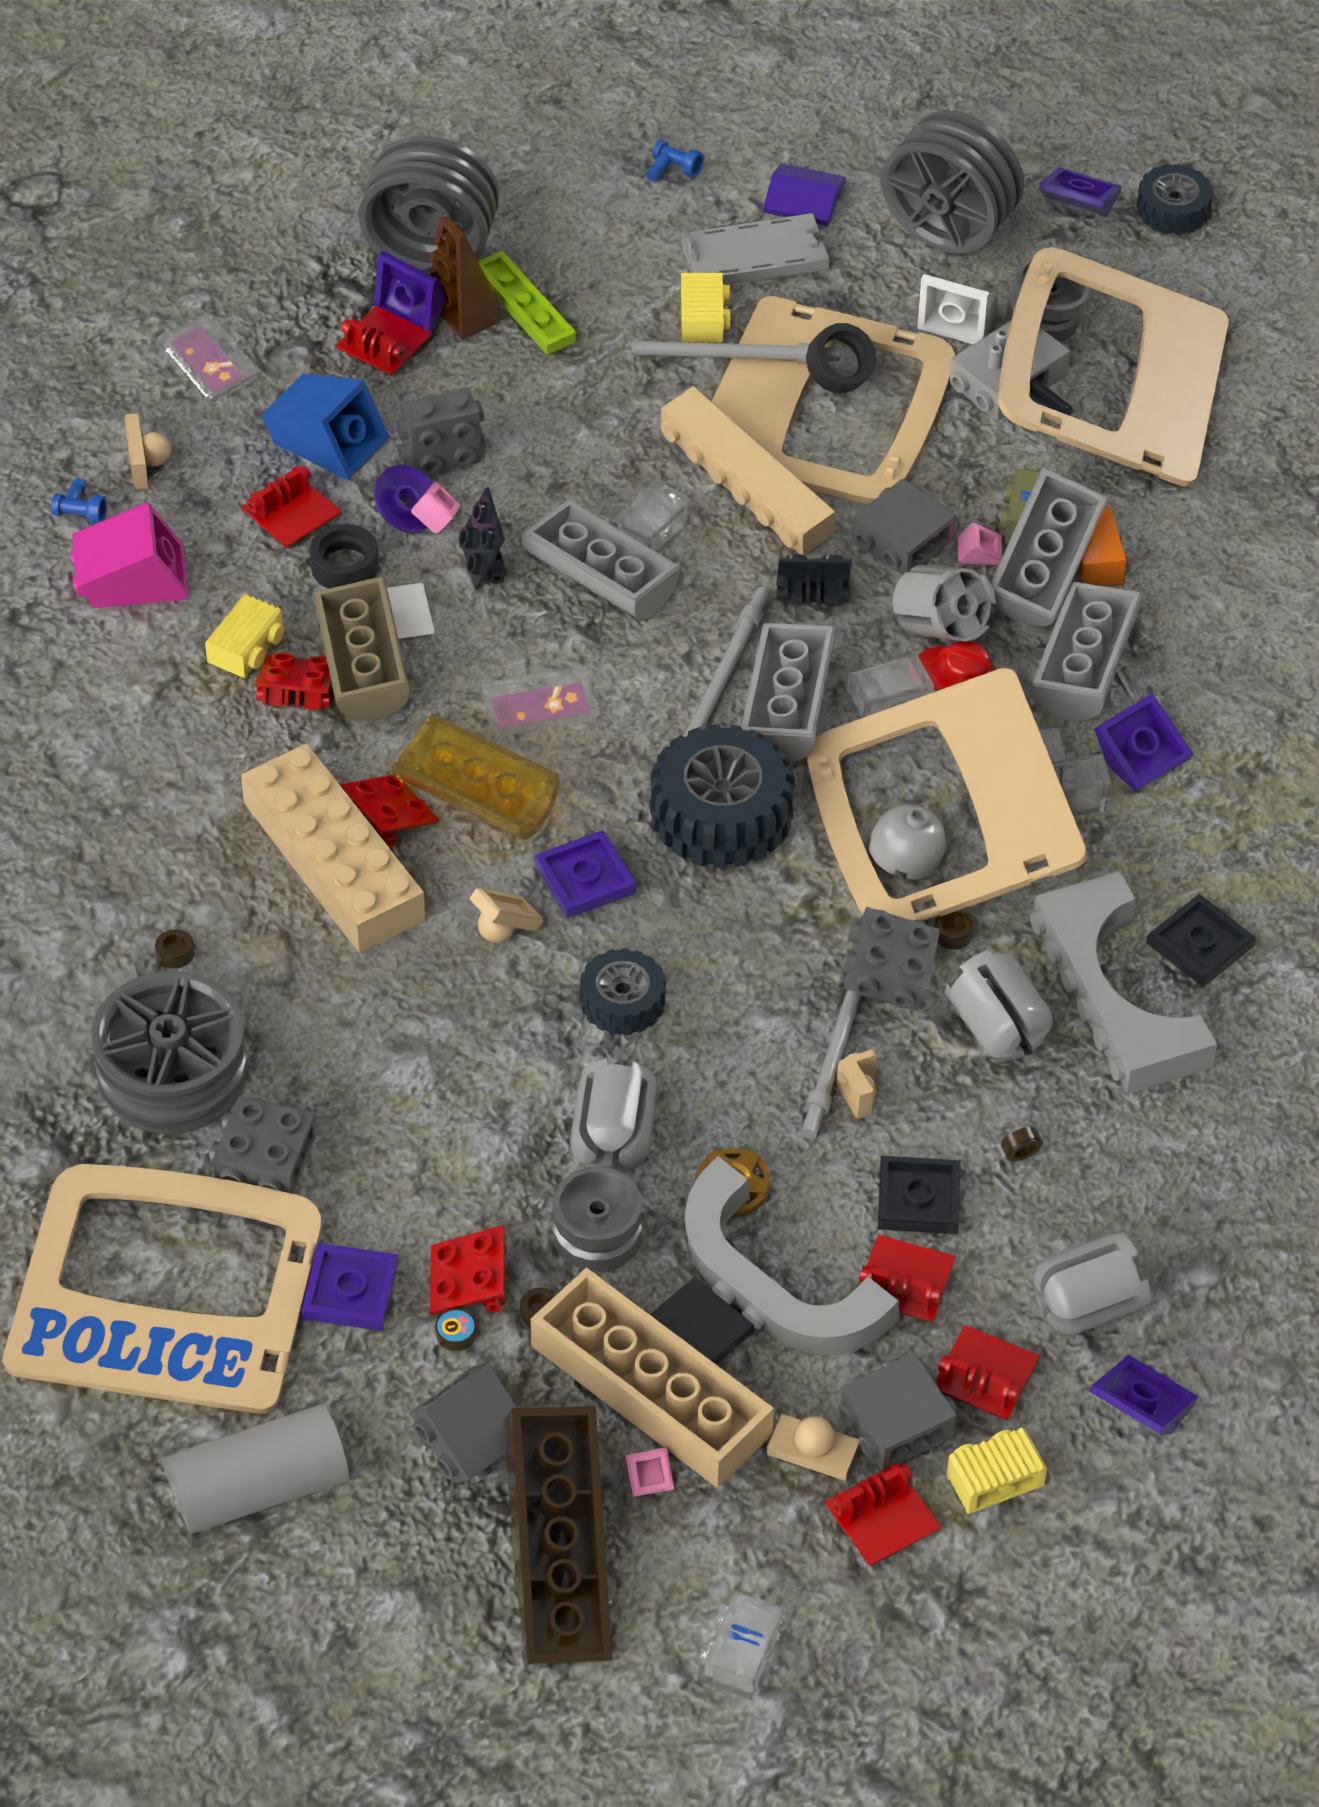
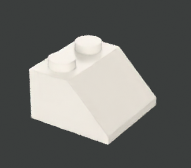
(955, 310)

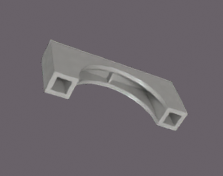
(1138, 1044)

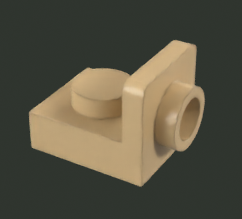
(856, 1081)

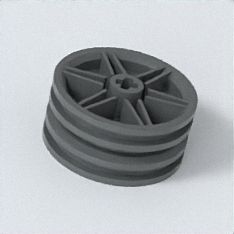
(952, 181)
(426, 182)
(166, 1030)

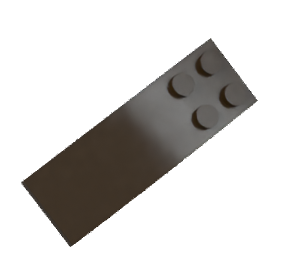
(558, 1534)

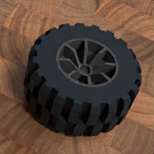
(722, 796)

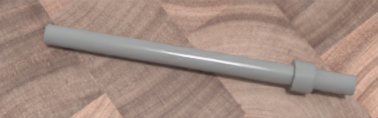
(730, 350)
(748, 621)
(820, 1099)

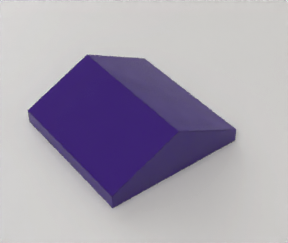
(1080, 190)
(802, 192)
(408, 292)
(1141, 743)
(1145, 1395)

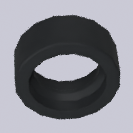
(855, 339)
(338, 538)

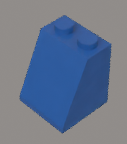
(327, 422)

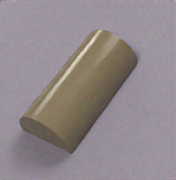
(362, 649)

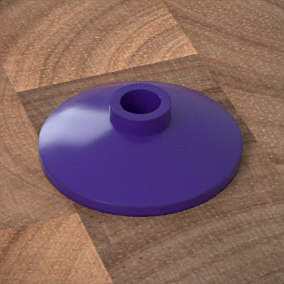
(402, 484)

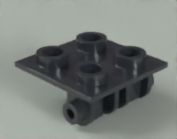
(482, 542)
(798, 571)

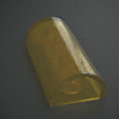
(478, 777)

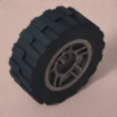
(1174, 199)
(627, 973)

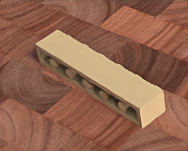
(747, 471)

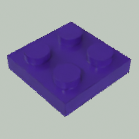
(585, 874)
(350, 1287)

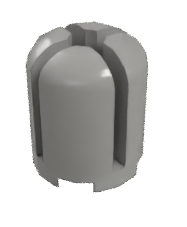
(943, 602)
(1000, 1005)
(613, 1115)
(1090, 1284)

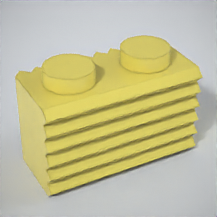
(702, 307)
(245, 636)
(996, 1469)

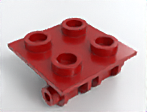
(382, 339)
(290, 507)
(298, 674)
(389, 806)
(469, 1271)
(910, 1275)
(985, 1372)
(883, 1514)

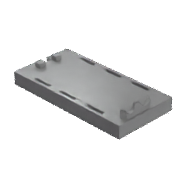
(757, 249)

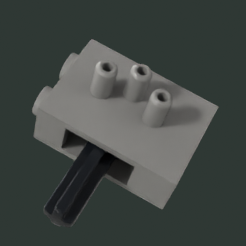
(978, 371)

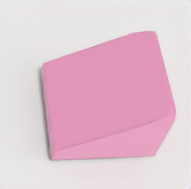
(436, 508)
(979, 546)
(648, 1472)

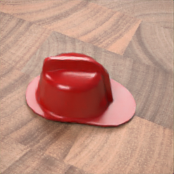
(955, 663)

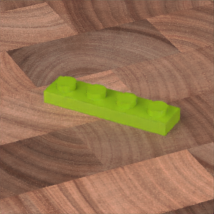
(527, 304)

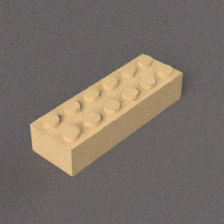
(333, 848)
(652, 1377)

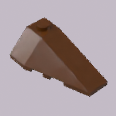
(468, 295)

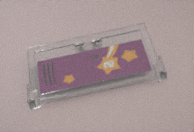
(210, 366)
(559, 702)

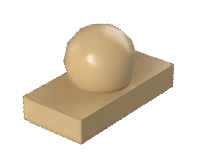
(150, 450)
(503, 914)
(813, 1445)

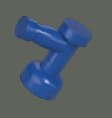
(690, 162)
(94, 508)

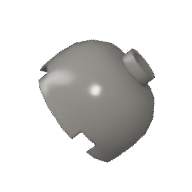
(908, 841)

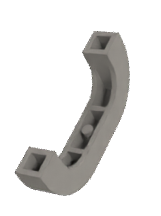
(801, 1326)

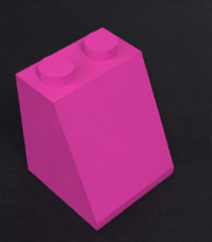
(129, 560)

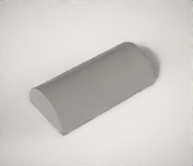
(1046, 549)
(603, 559)
(1085, 650)
(789, 685)
(256, 1468)

